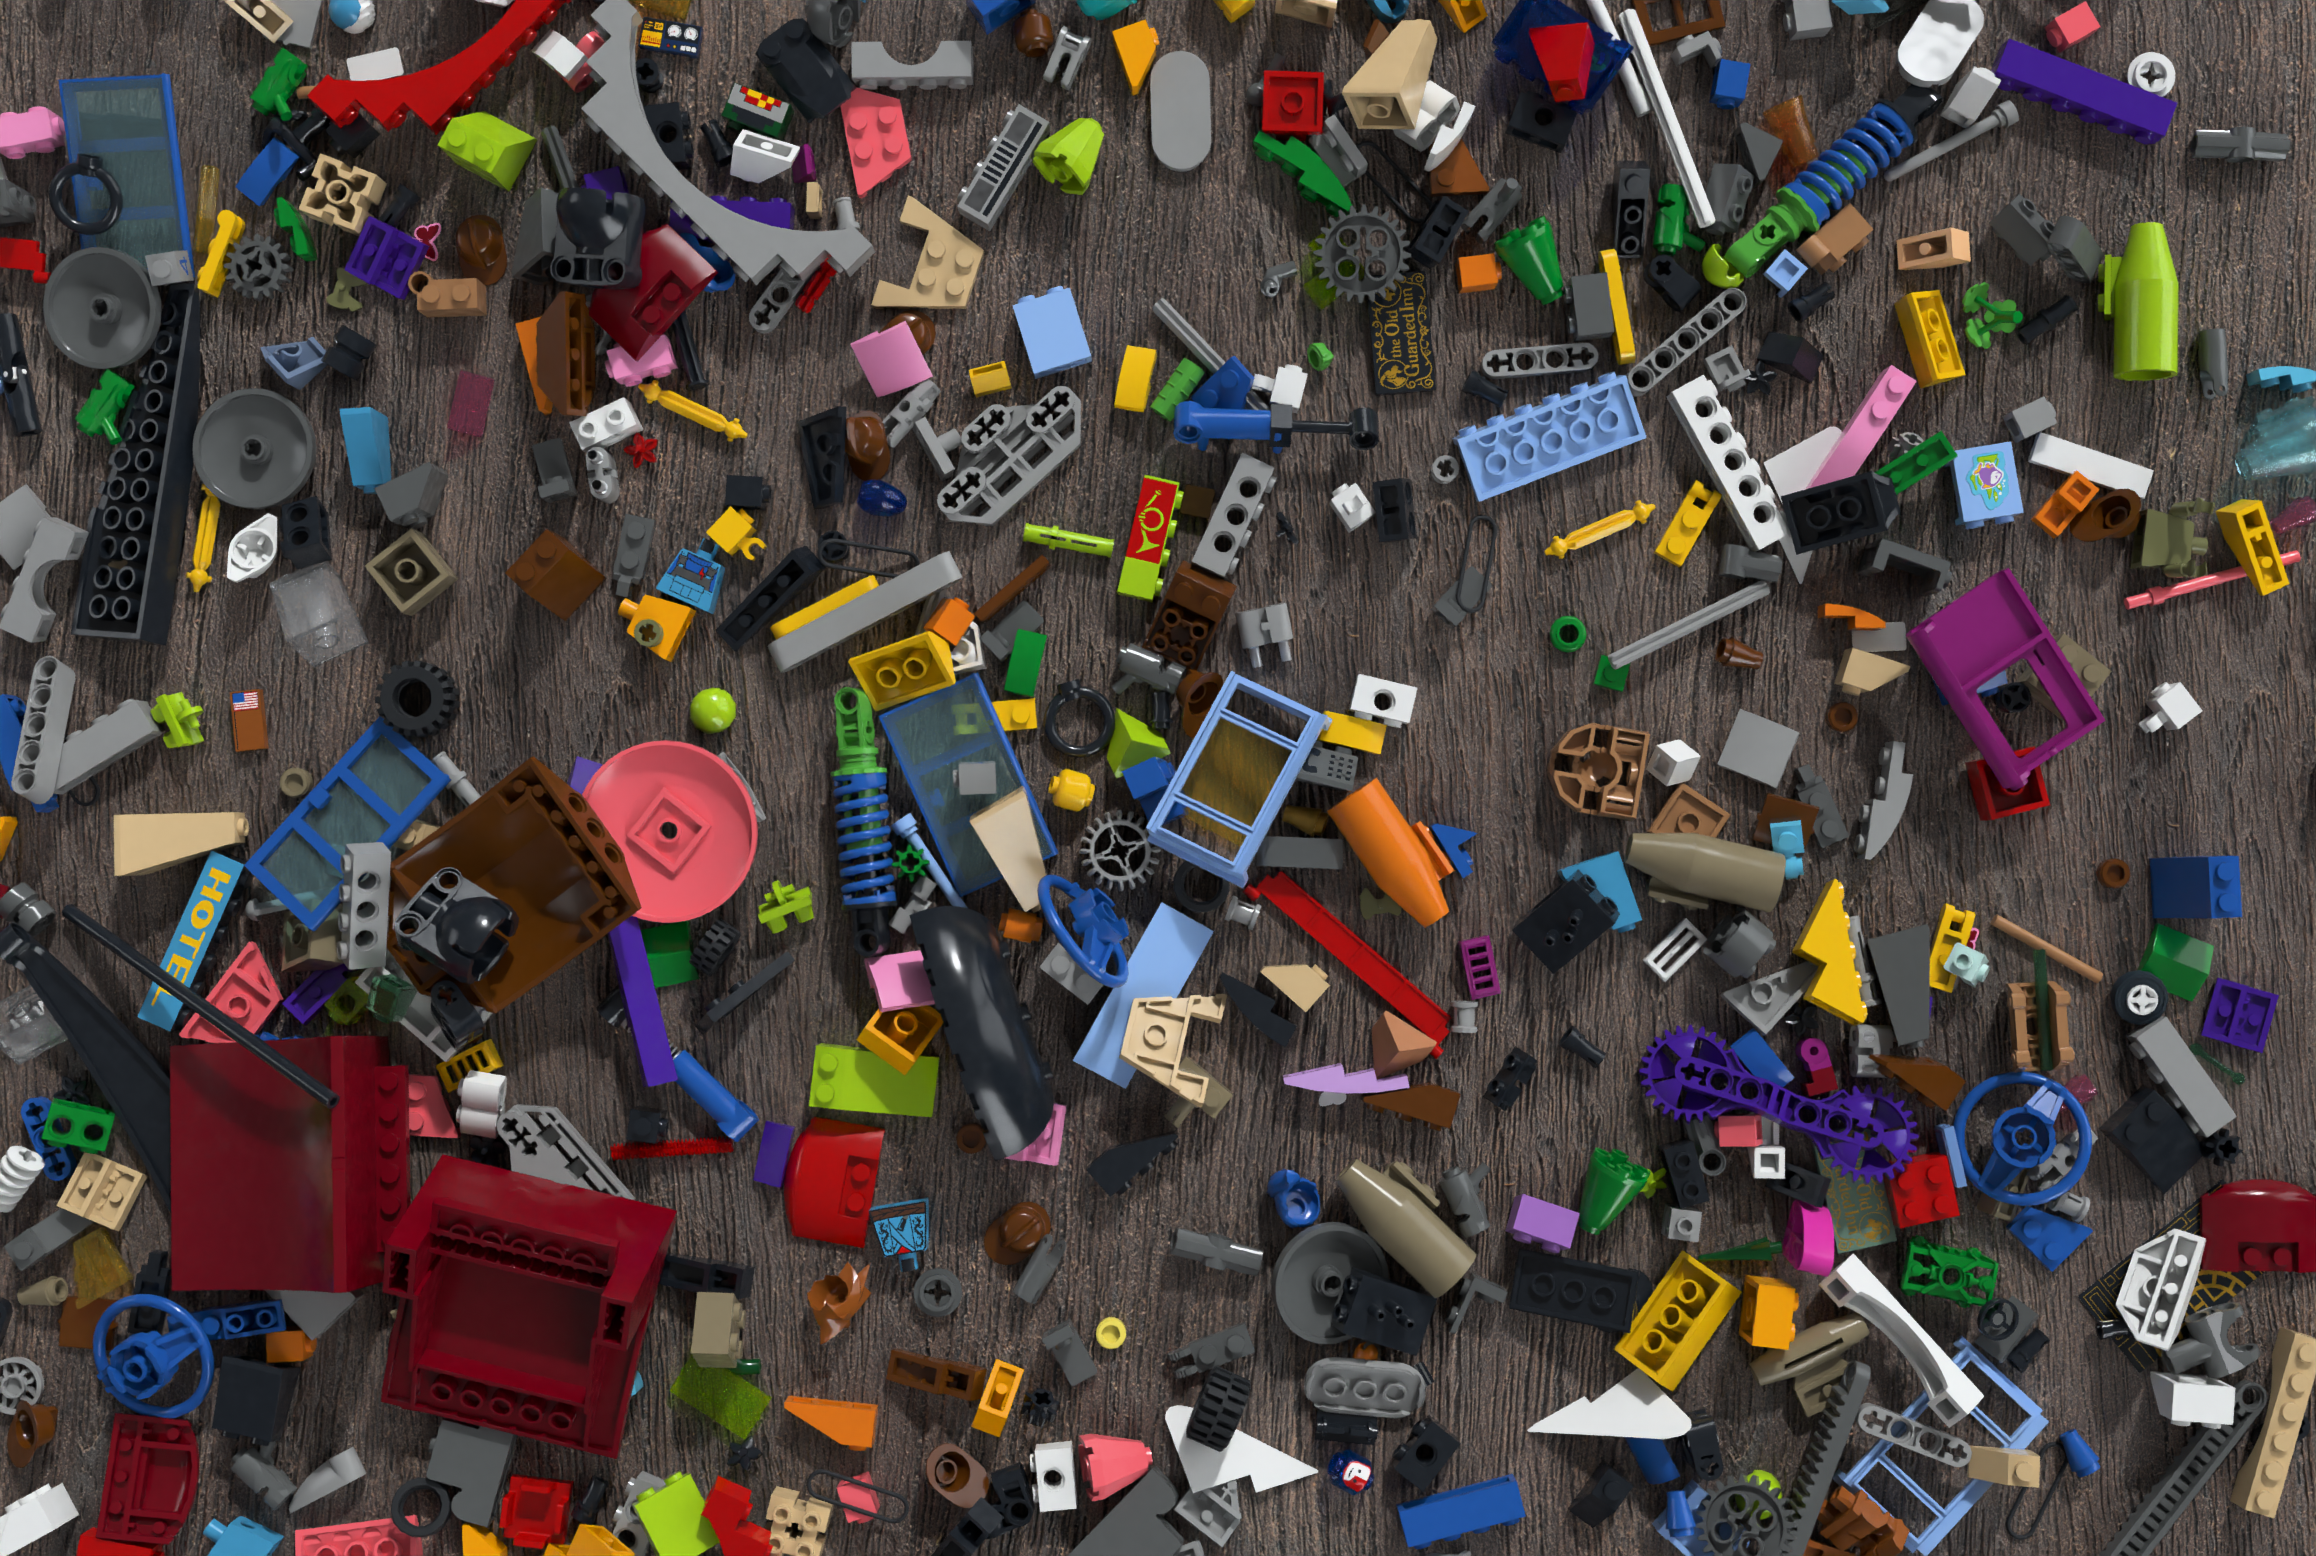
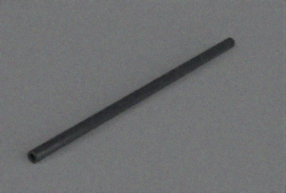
(202, 1007)

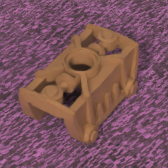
(2022, 1008)

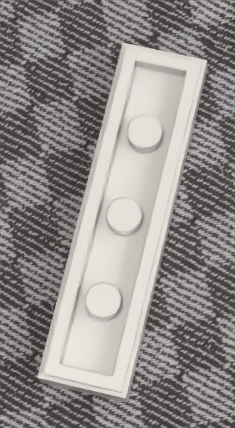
(2093, 465)

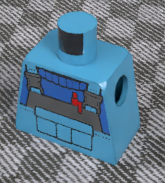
(695, 577)

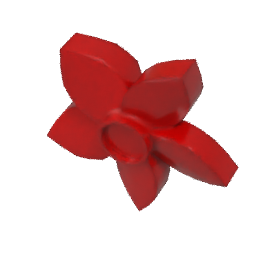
(642, 450)

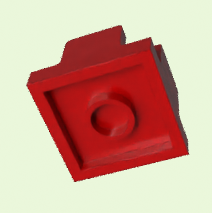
(1292, 104)
(536, 1511)

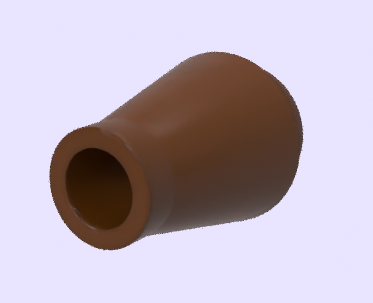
(1736, 654)

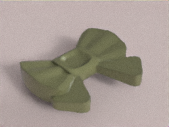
(340, 297)
(1370, 906)

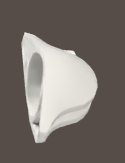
(253, 549)

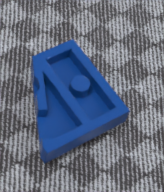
(1226, 387)
(2047, 1235)

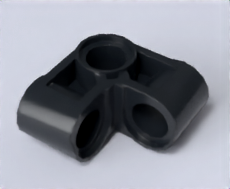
(1012, 1488)

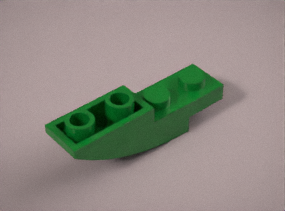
(1316, 179)

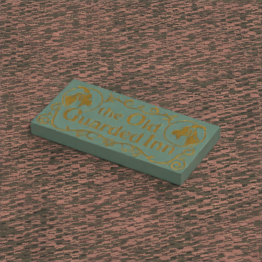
(1857, 1210)

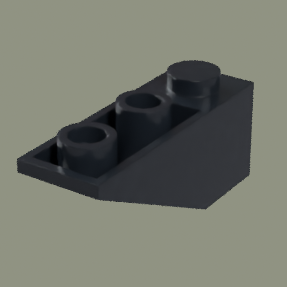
(1630, 207)
(1123, 1161)

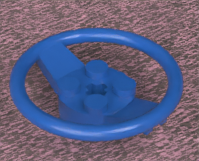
(1092, 921)
(2011, 1158)
(149, 1360)

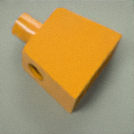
(671, 616)

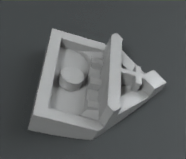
(1212, 1510)

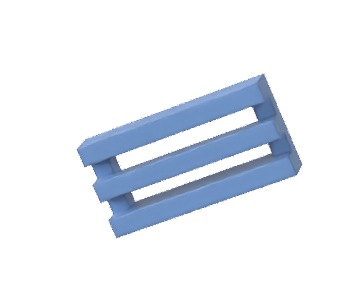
(1948, 1146)

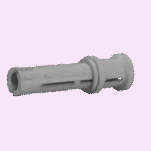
(1868, 990)

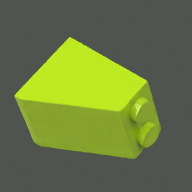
(487, 147)
(674, 1518)

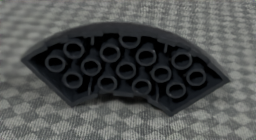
(986, 1026)

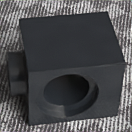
(747, 492)

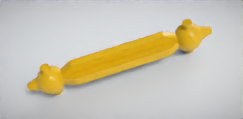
(692, 410)
(1599, 529)
(204, 540)

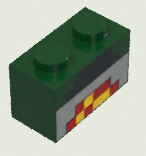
(757, 113)

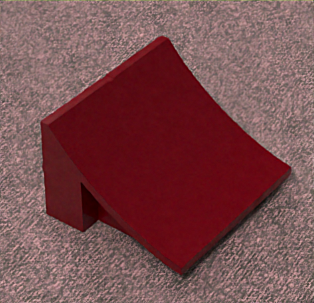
(276, 1182)
(522, 1303)

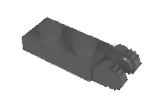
(1214, 1350)

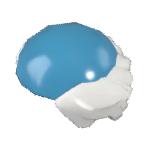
(352, 15)

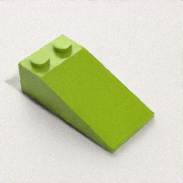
(865, 1083)

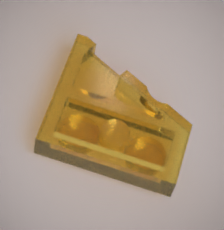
(98, 1267)

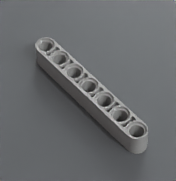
(865, 612)

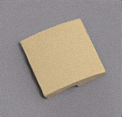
(102, 1191)

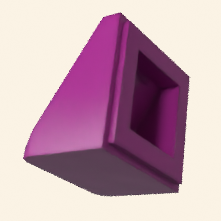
(804, 165)

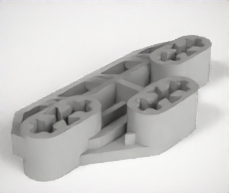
(1008, 449)
(547, 1160)

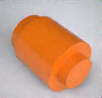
(1021, 925)

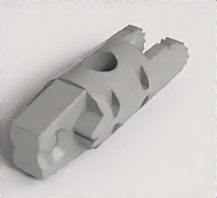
(909, 411)
(2059, 1162)

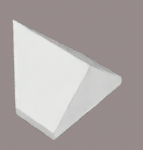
(969, 652)

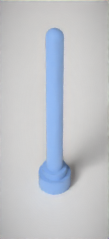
(907, 829)

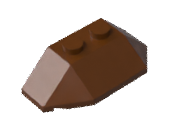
(567, 354)

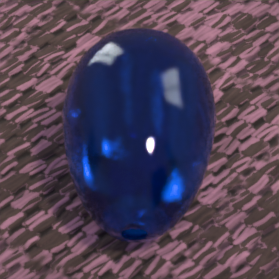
(881, 498)

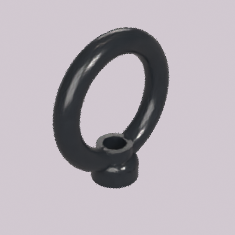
(88, 166)
(1070, 691)

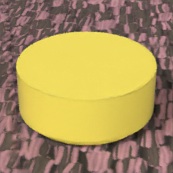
(1111, 1333)

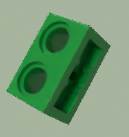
(80, 1117)

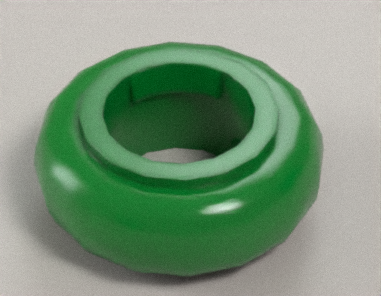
(1580, 634)

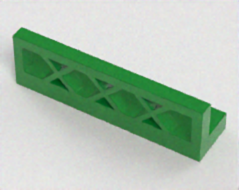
(1919, 462)

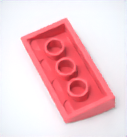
(358, 1539)

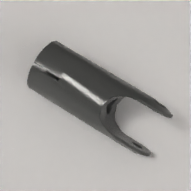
(2213, 361)
(1039, 1270)

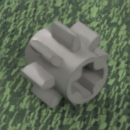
(1903, 444)

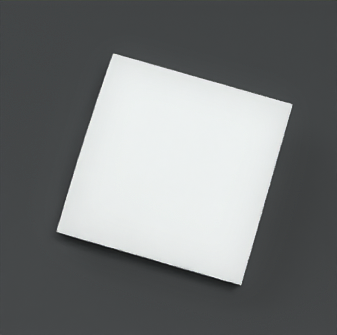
(1449, 138)

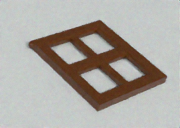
(1682, 29)

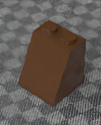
(555, 574)

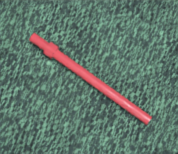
(2157, 594)

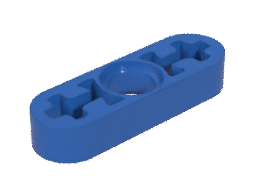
(36, 1134)

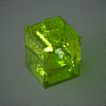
(337, 1007)

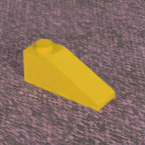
(2253, 544)

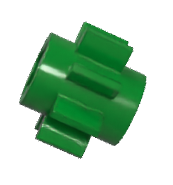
(904, 859)

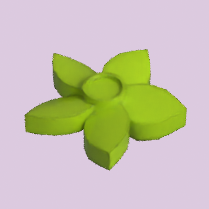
(1654, 1181)

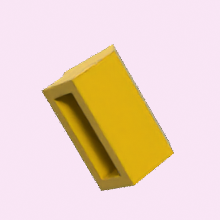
(990, 379)

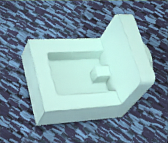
(1967, 964)

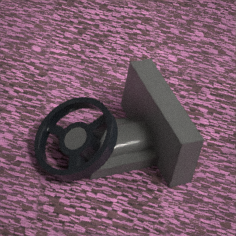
(2003, 1325)

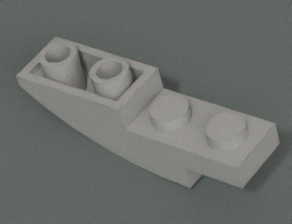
(1882, 815)

